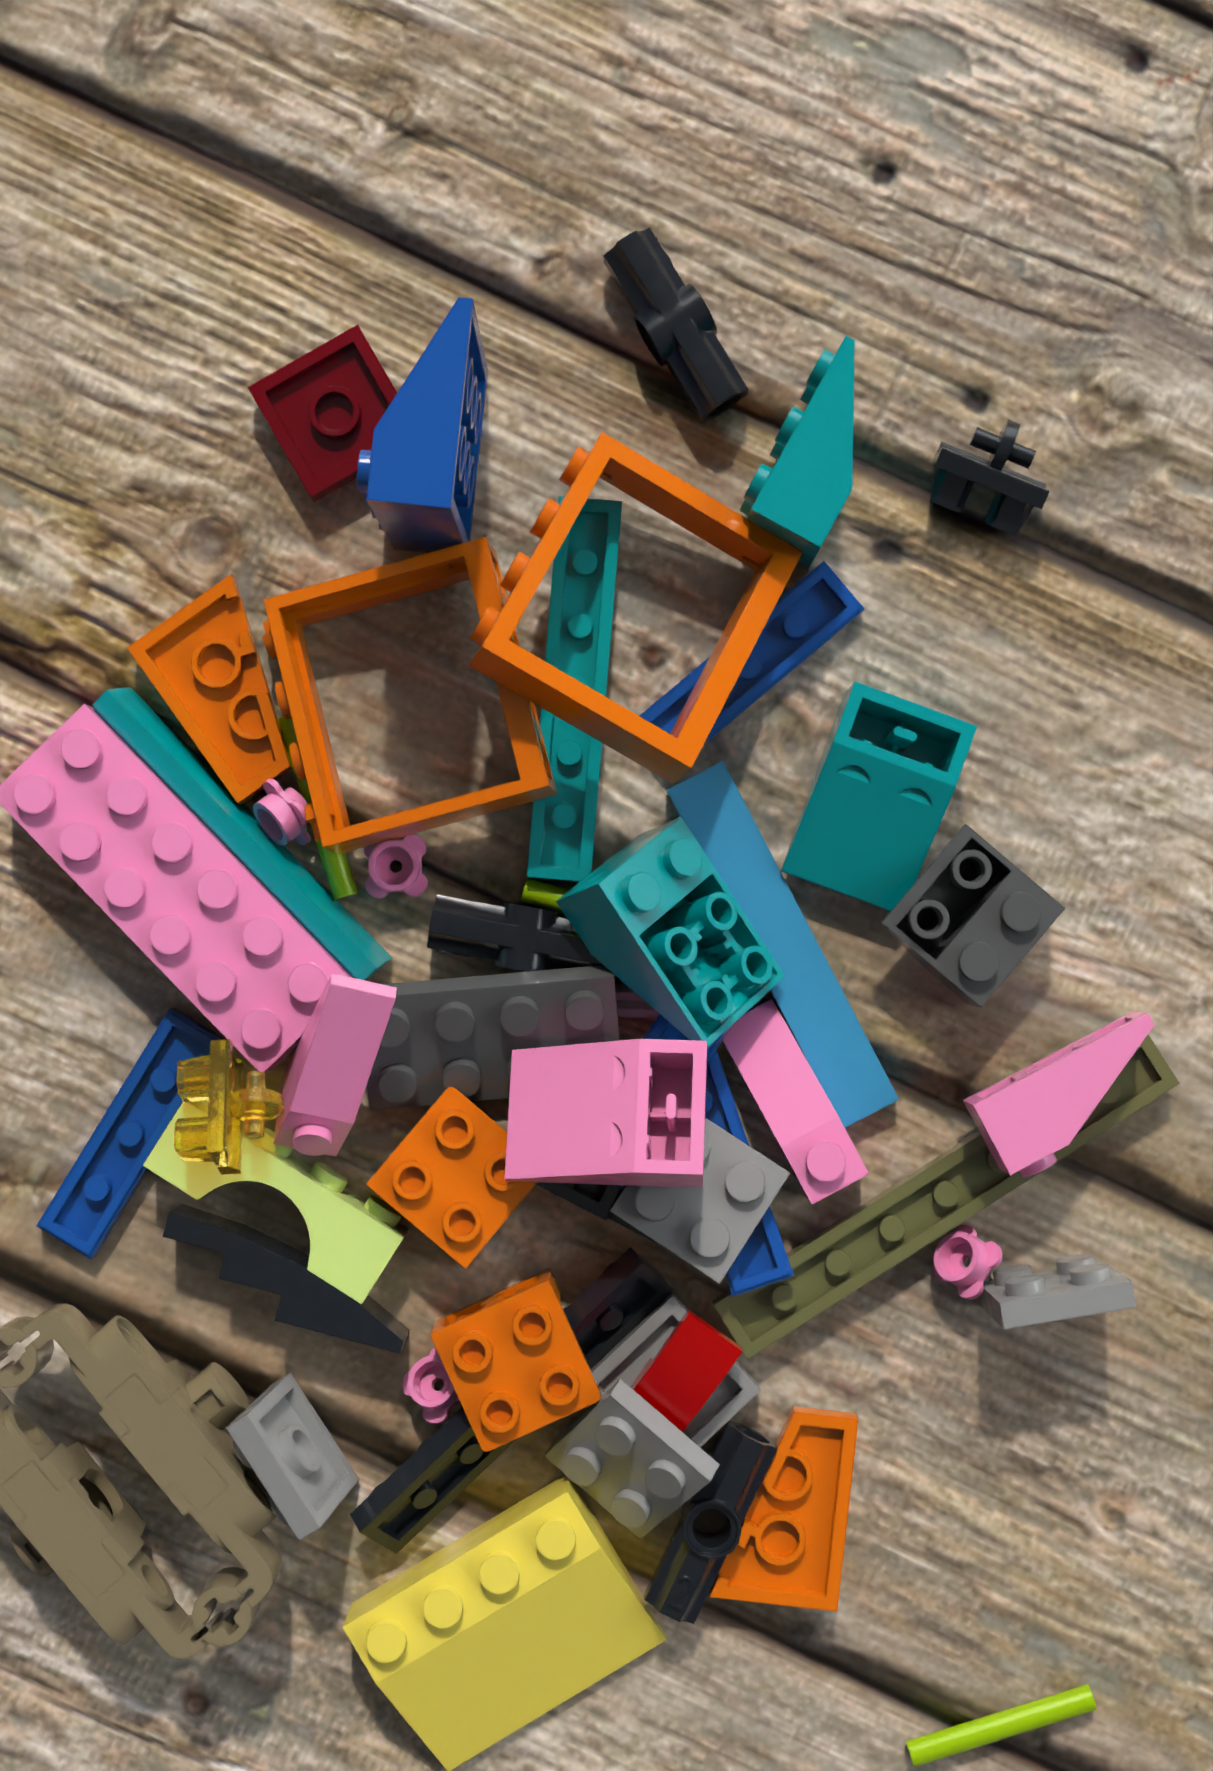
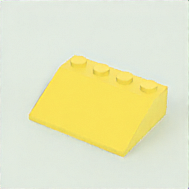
(503, 1624)

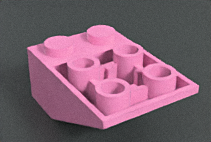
(608, 1113)

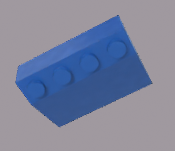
(429, 442)

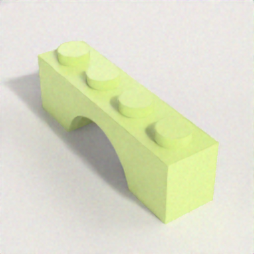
(347, 1235)

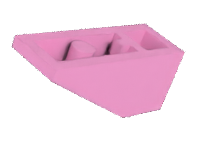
(333, 1065)
(1051, 1099)
(793, 1103)

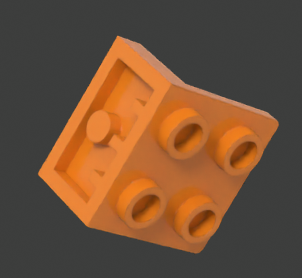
(452, 1177)
(515, 1361)

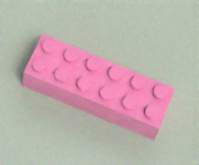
(171, 886)

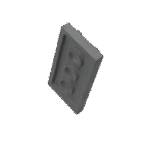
(467, 1026)

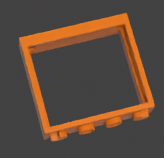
(300, 698)
(584, 707)

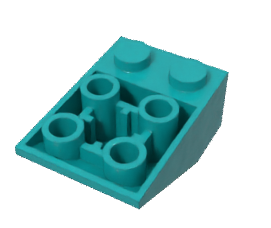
(813, 458)
(877, 796)
(673, 932)

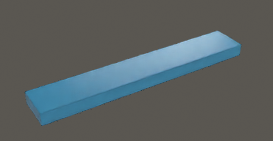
(809, 991)

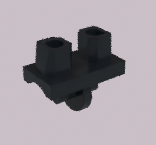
(1014, 493)

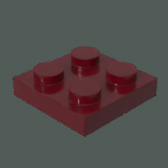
(326, 409)

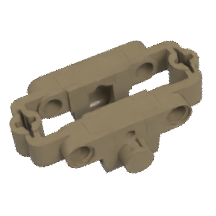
(82, 1524)

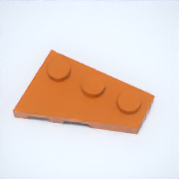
(217, 688)
(798, 1517)

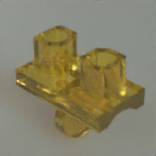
(221, 1083)

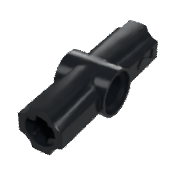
(675, 324)
(509, 935)
(695, 1557)

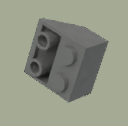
(971, 917)

